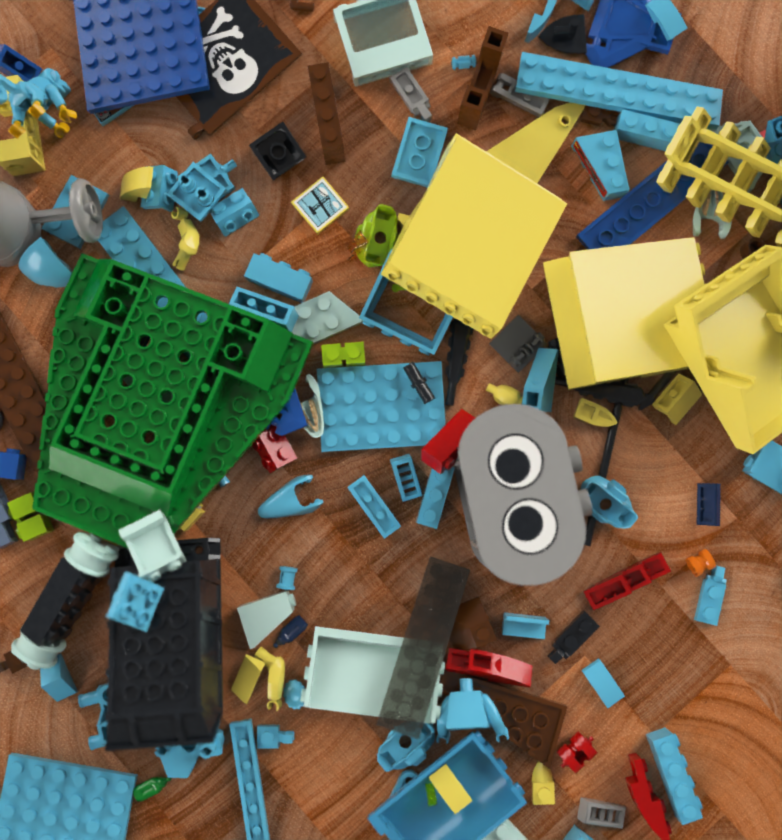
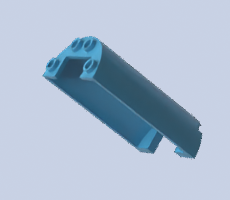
(482, 776)

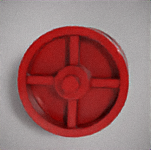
(577, 752)

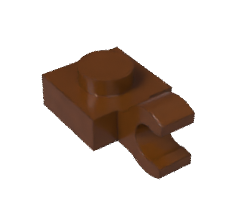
(12, 662)

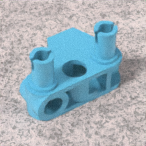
(91, 698)
(181, 759)

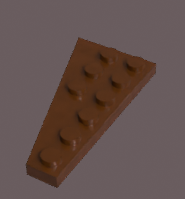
(530, 719)

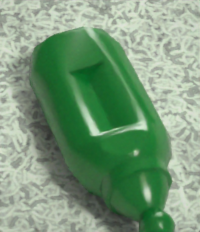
(150, 788)

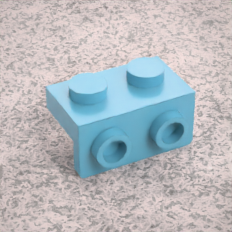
(162, 181)
(234, 212)

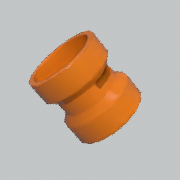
(700, 563)

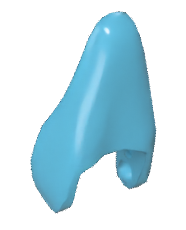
(285, 502)

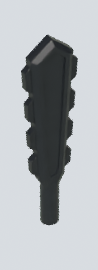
(458, 344)
(614, 392)

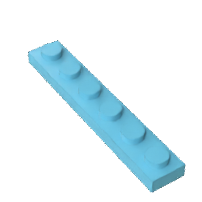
(249, 780)

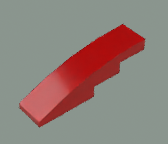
(627, 580)

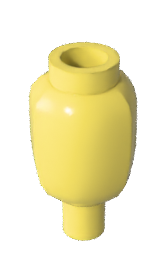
(505, 394)

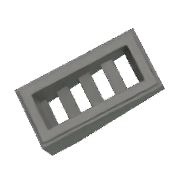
(588, 808)

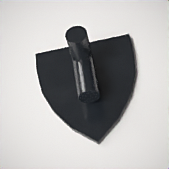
(566, 35)

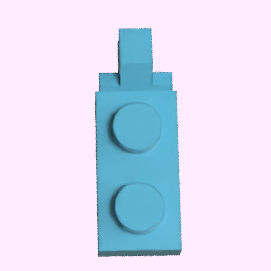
(711, 597)

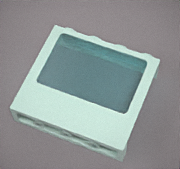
(382, 38)

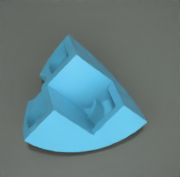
(44, 266)

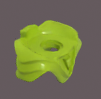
(381, 220)

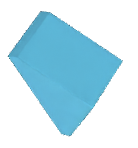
(57, 680)

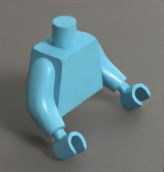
(468, 712)

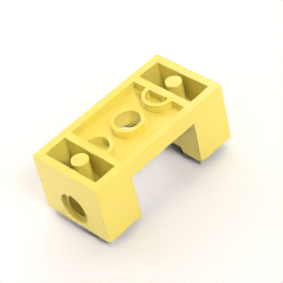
(25, 153)

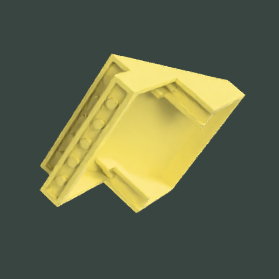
(474, 237)
(614, 308)
(734, 346)

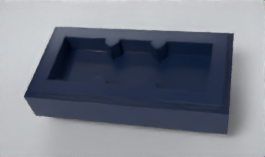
(708, 504)

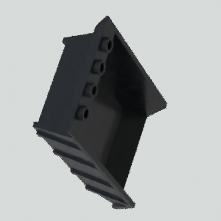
(169, 678)

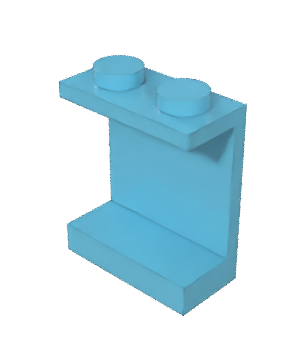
(766, 466)

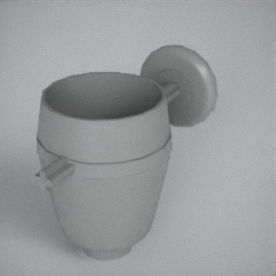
(22, 223)

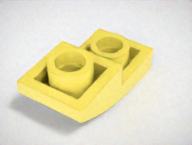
(450, 788)

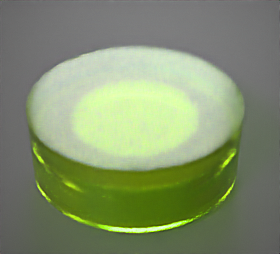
(430, 794)

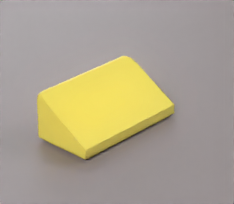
(247, 677)

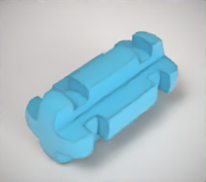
(463, 62)

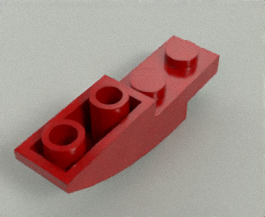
(489, 665)
(646, 801)

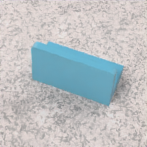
(524, 625)

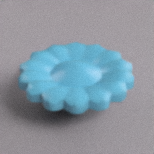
(292, 694)

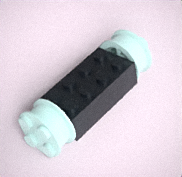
(63, 600)

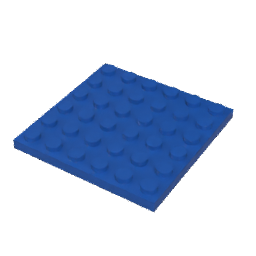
(139, 51)

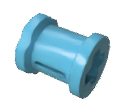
(287, 578)

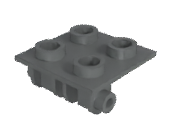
(518, 343)

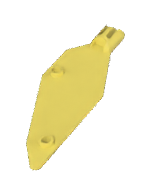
(537, 143)

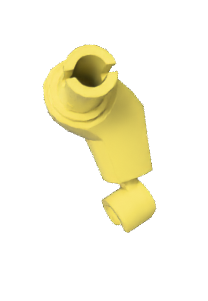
(190, 238)
(276, 676)

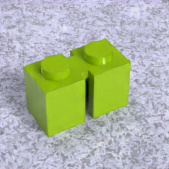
(334, 354)
(32, 527)

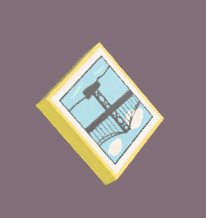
(320, 205)

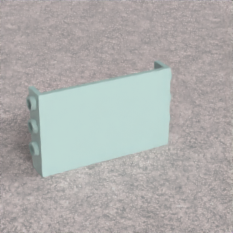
(354, 671)

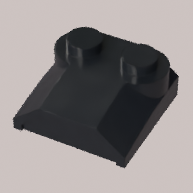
(277, 151)

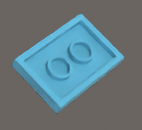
(419, 152)
(65, 229)

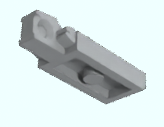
(411, 94)

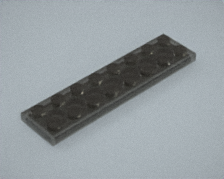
(423, 648)

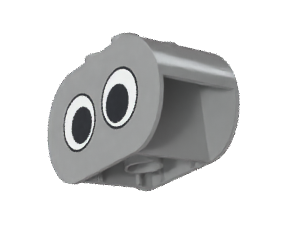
(521, 494)

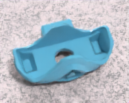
(621, 510)
(394, 756)

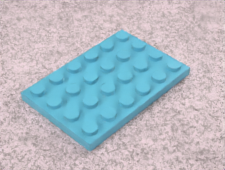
(378, 407)
(63, 801)

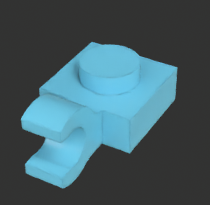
(270, 736)

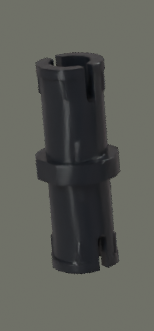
(418, 383)

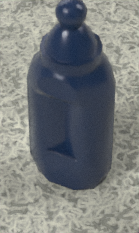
(291, 631)

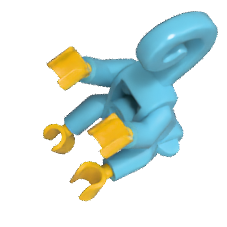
(36, 98)

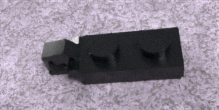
(573, 637)

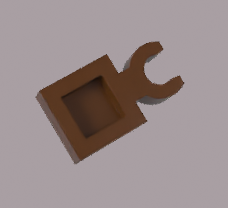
(596, 115)

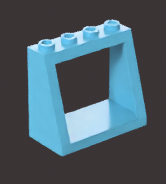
(391, 328)

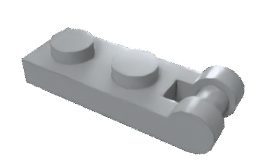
(529, 103)

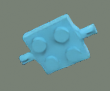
(218, 171)

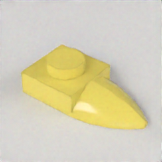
(594, 414)
(542, 785)

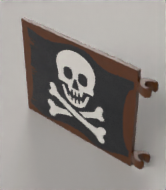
(241, 56)

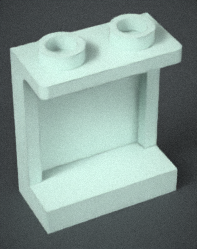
(153, 546)

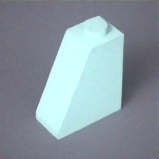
(264, 615)

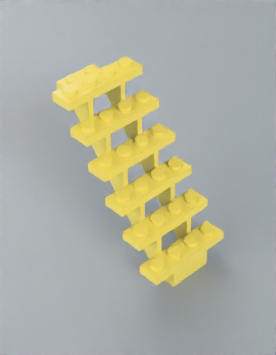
(681, 148)

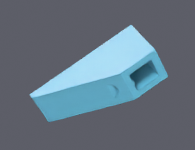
(541, 380)

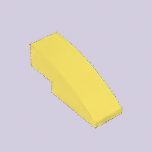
(136, 184)

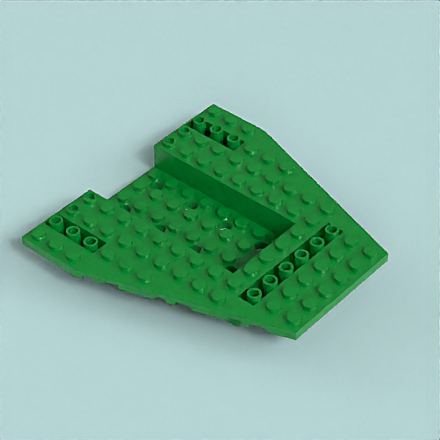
(221, 400)

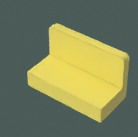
(678, 398)

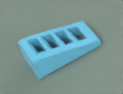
(401, 460)

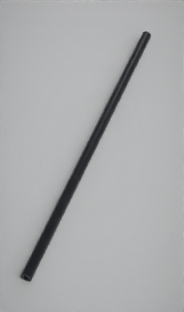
(605, 462)

